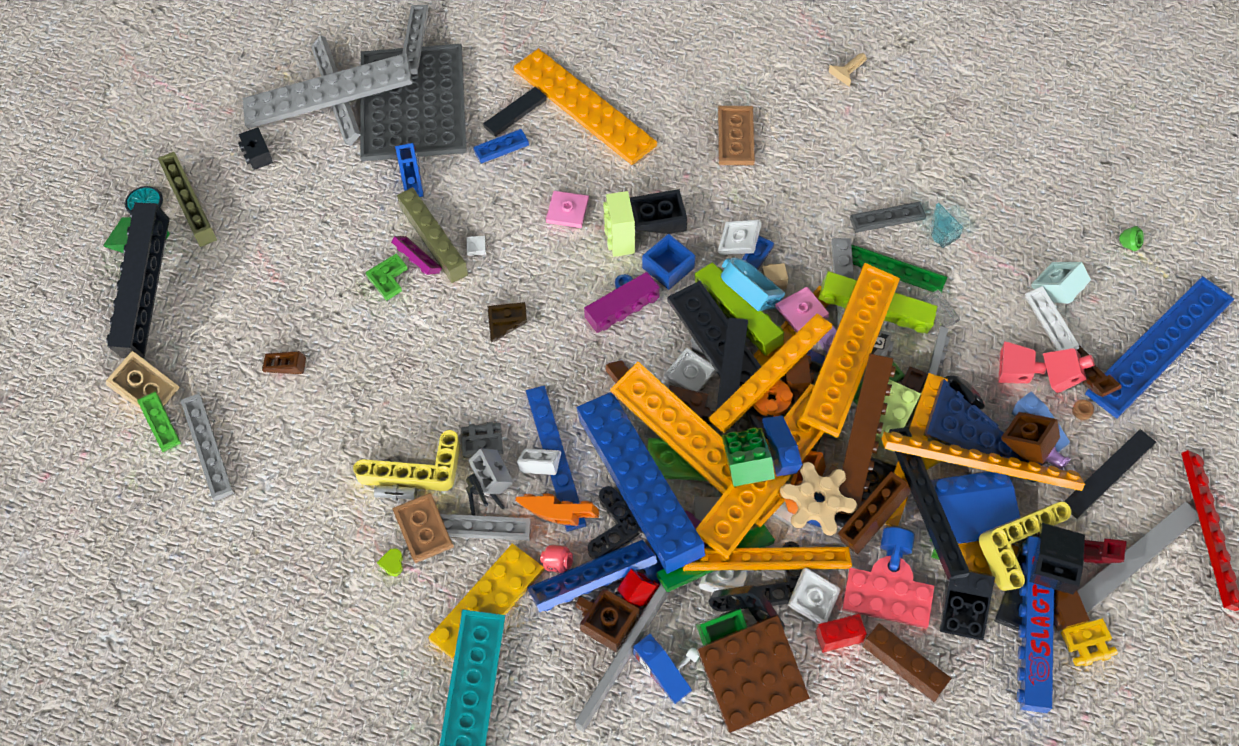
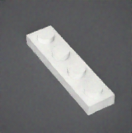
(1051, 319)

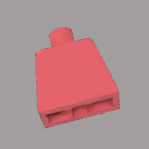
(1018, 364)
(1066, 368)

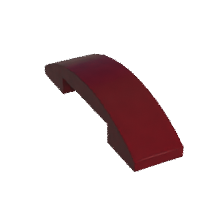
(1104, 552)

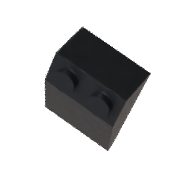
(659, 212)

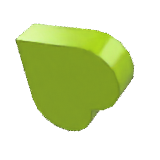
(391, 562)

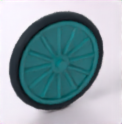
(143, 194)

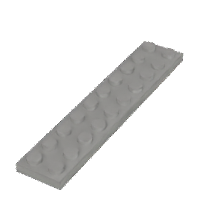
(327, 90)

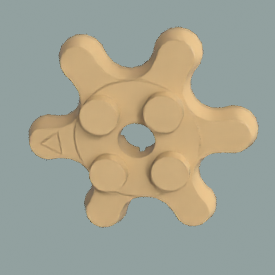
(809, 508)

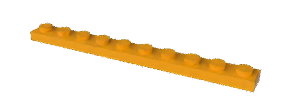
(976, 459)

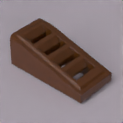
(295, 366)

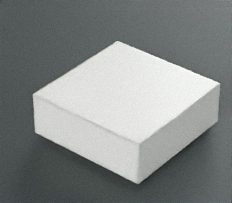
(476, 245)

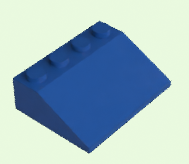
(976, 503)

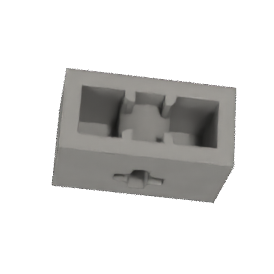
(490, 471)

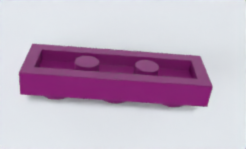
(416, 255)

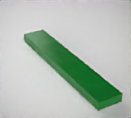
(906, 272)
(754, 538)

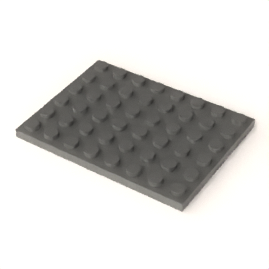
(420, 113)

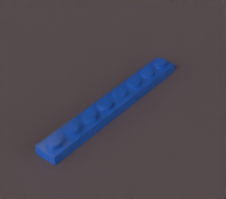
(551, 440)

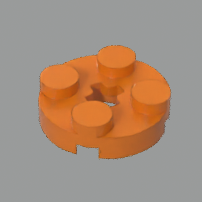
(780, 405)

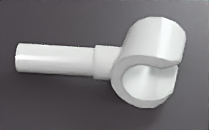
(691, 654)

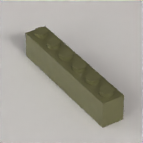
(187, 199)
(432, 235)

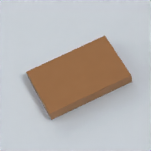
(422, 528)

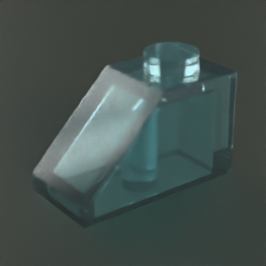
(944, 227)

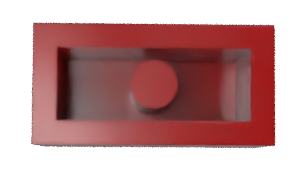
(840, 633)

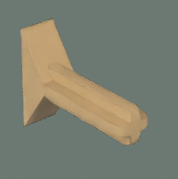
(843, 73)

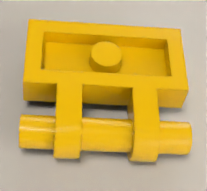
(1087, 635)

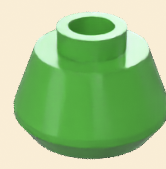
(1132, 238)

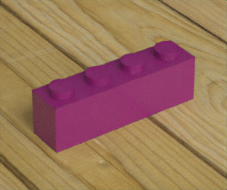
(622, 302)

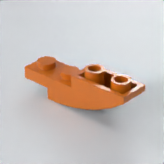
(558, 512)

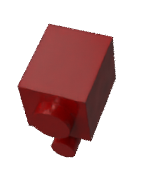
(637, 588)

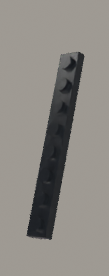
(932, 512)

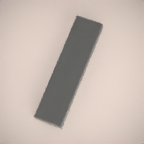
(887, 217)

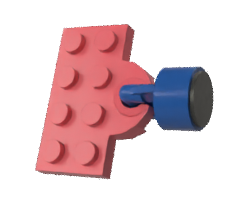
(889, 587)

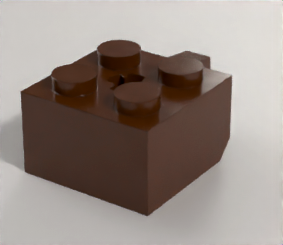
(799, 377)
(695, 401)
(607, 606)

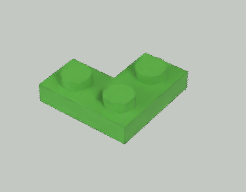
(383, 276)

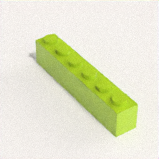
(902, 309)
(760, 328)

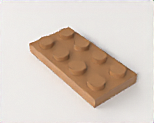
(735, 135)

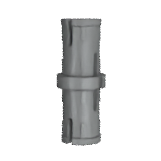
(395, 492)

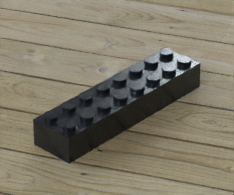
(138, 280)

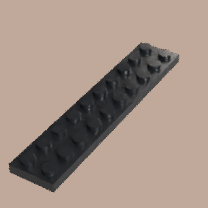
(709, 329)

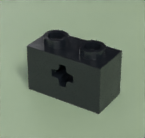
(255, 148)

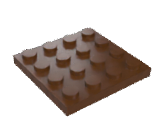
(752, 673)

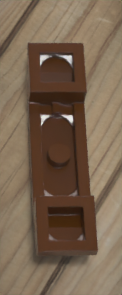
(1097, 380)

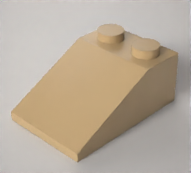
(138, 378)

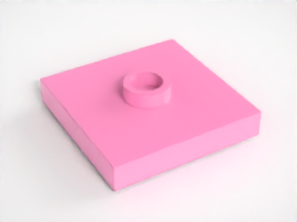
(567, 209)
(800, 308)

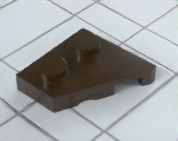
(505, 319)

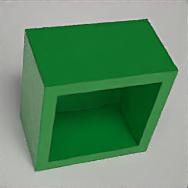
(720, 625)

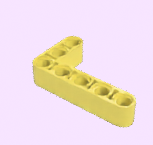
(415, 471)
(997, 542)

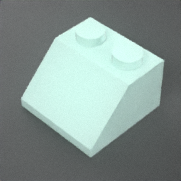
(1063, 281)

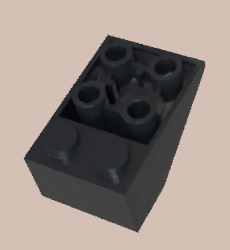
(1058, 559)
(967, 605)

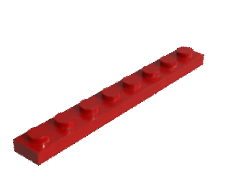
(1211, 530)

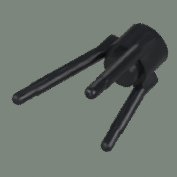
(475, 488)

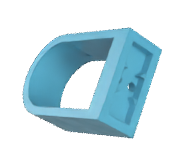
(751, 284)

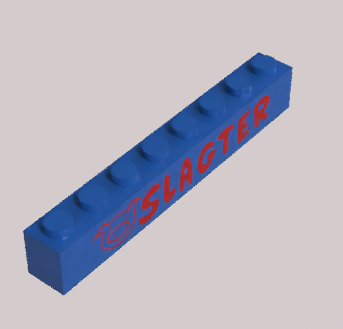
(1037, 638)

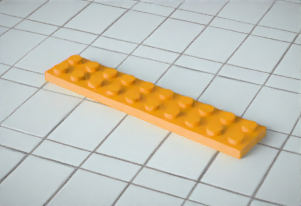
(585, 106)
(850, 350)
(680, 429)
(744, 504)

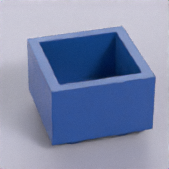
(668, 261)

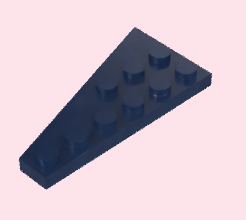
(965, 425)

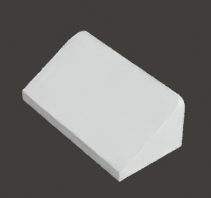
(539, 461)

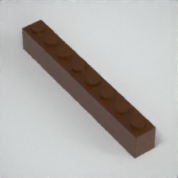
(866, 427)

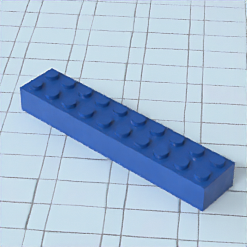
(641, 483)

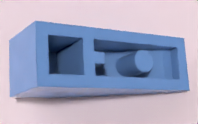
(1033, 405)

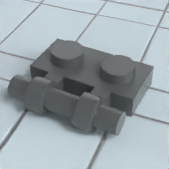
(474, 442)

